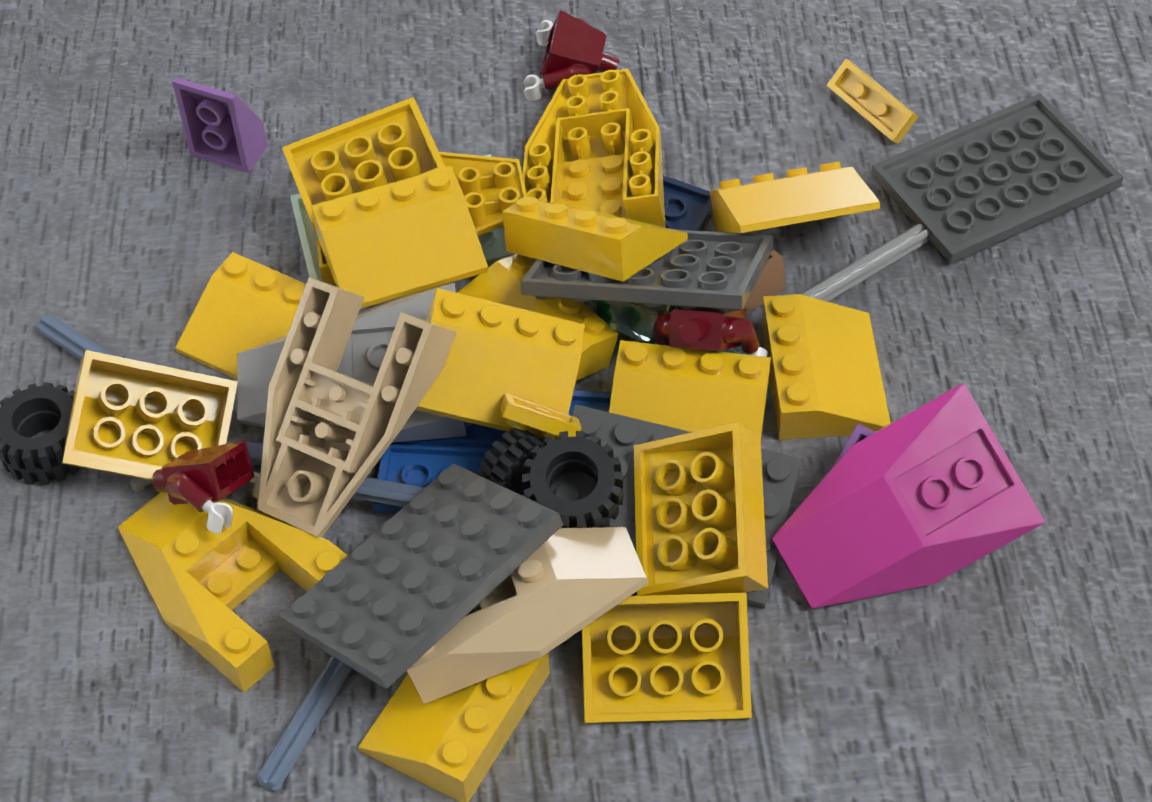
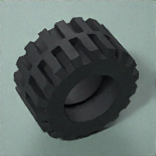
(27, 415)
(576, 455)

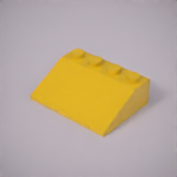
(363, 154)
(790, 199)
(400, 237)
(585, 238)
(503, 286)
(239, 311)
(500, 353)
(821, 368)
(689, 386)
(143, 415)
(701, 512)
(668, 659)
(455, 736)

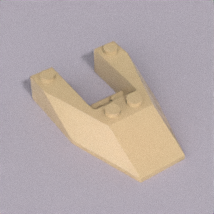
(330, 427)
(534, 609)

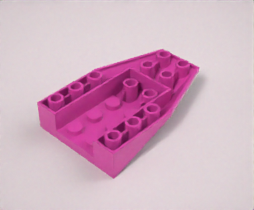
(907, 506)

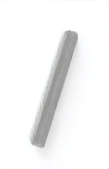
(869, 264)

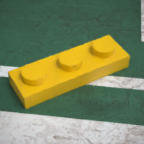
(872, 101)

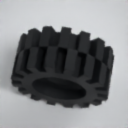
(507, 459)

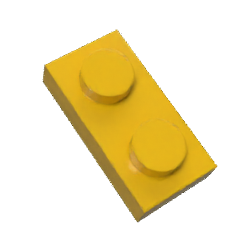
(524, 413)

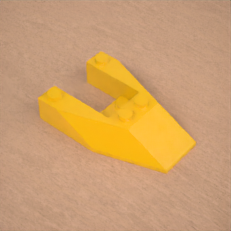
(205, 575)

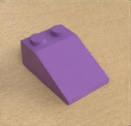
(219, 126)

